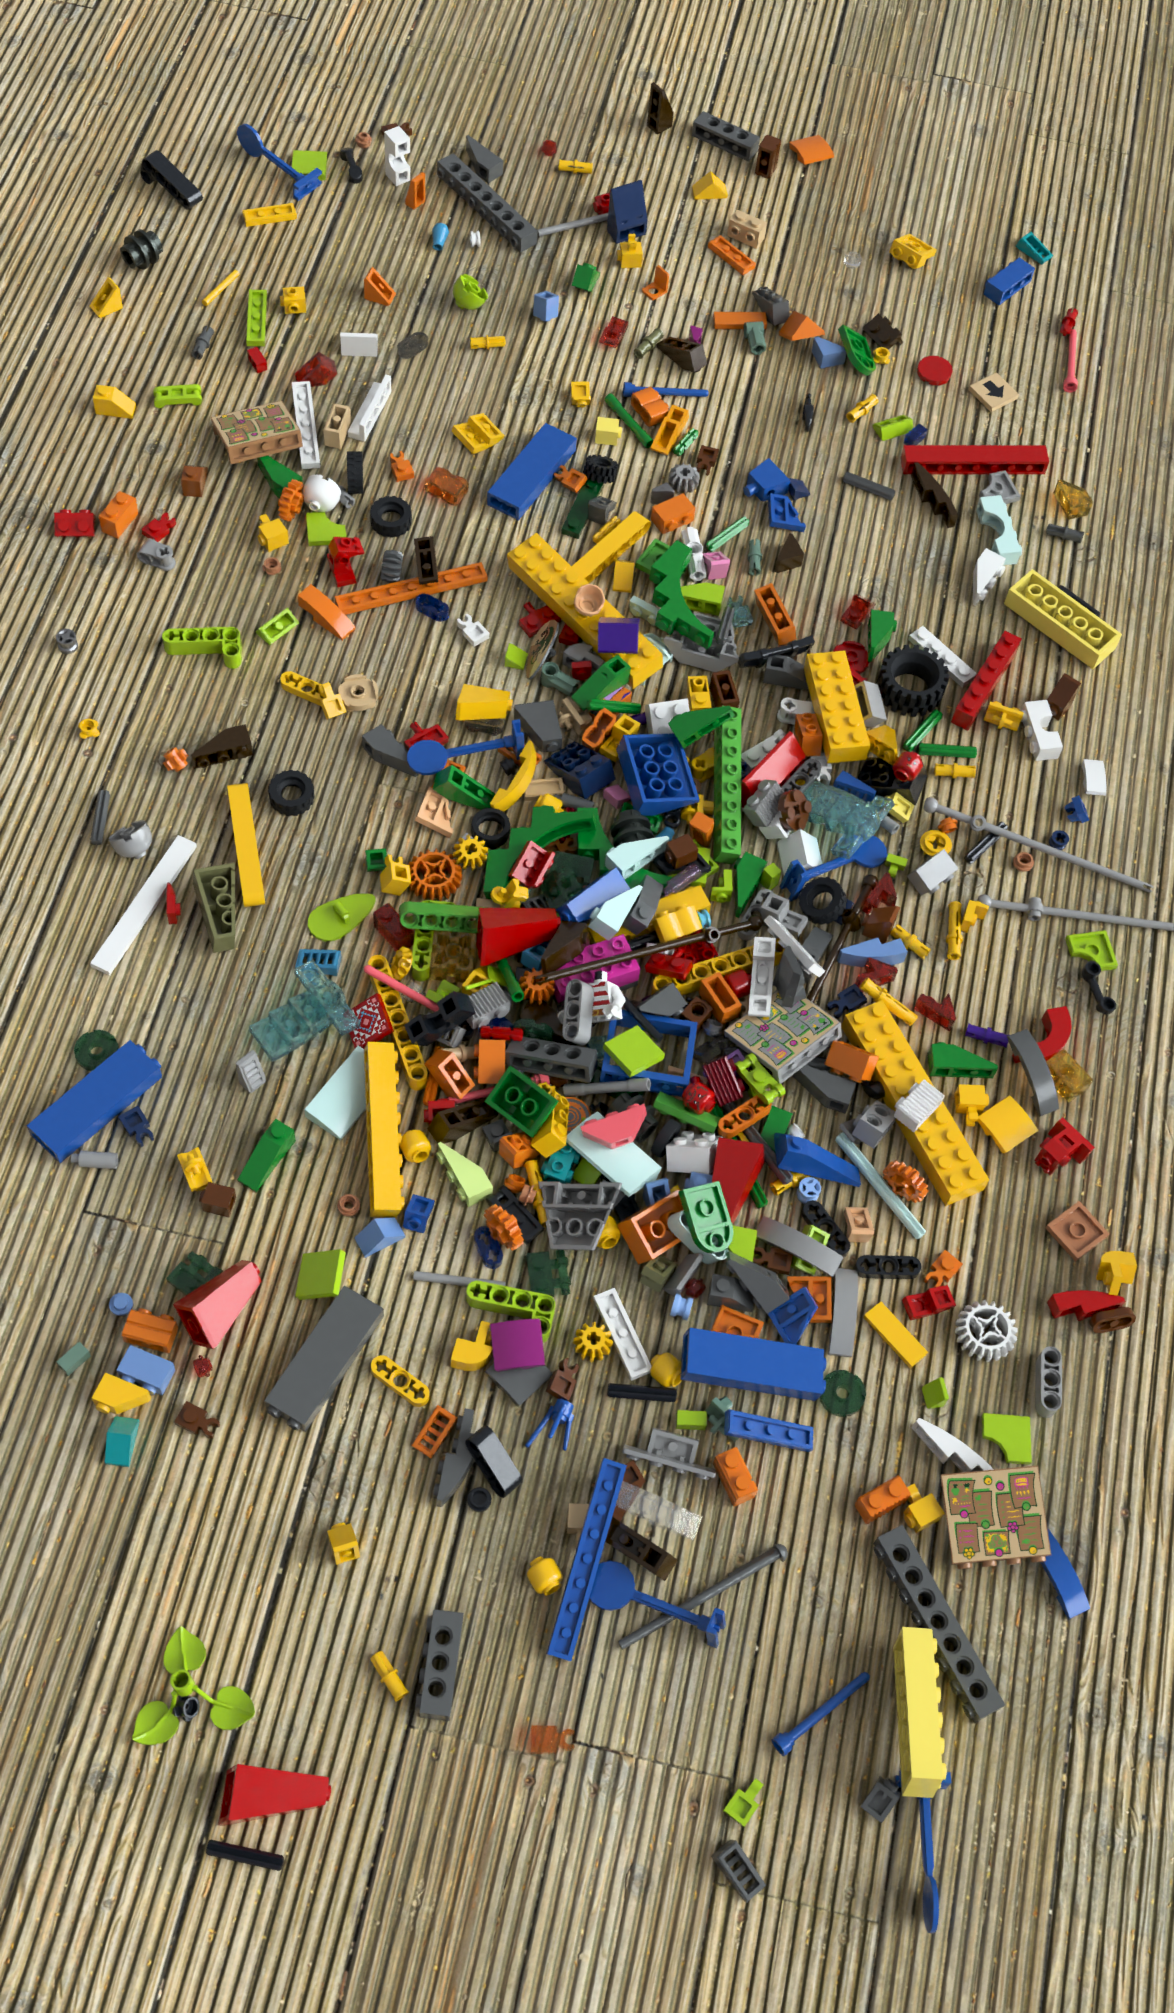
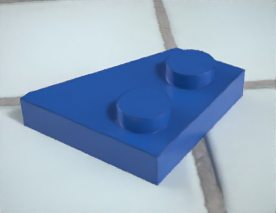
(783, 514)
(794, 1315)

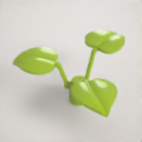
(183, 1654)

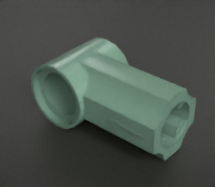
(755, 334)
(553, 677)

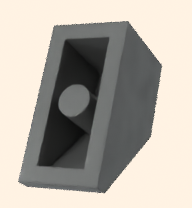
(664, 1002)
(729, 1292)

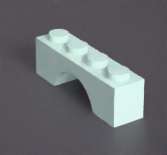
(993, 512)

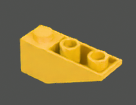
(883, 743)
(553, 1132)

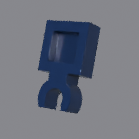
(849, 999)
(136, 1123)

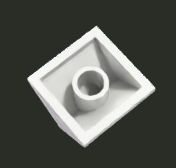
(359, 344)
(801, 847)

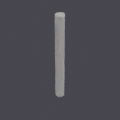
(450, 1279)

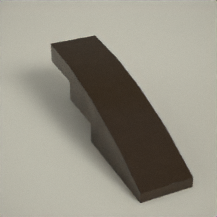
(932, 492)

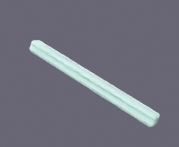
(880, 1186)

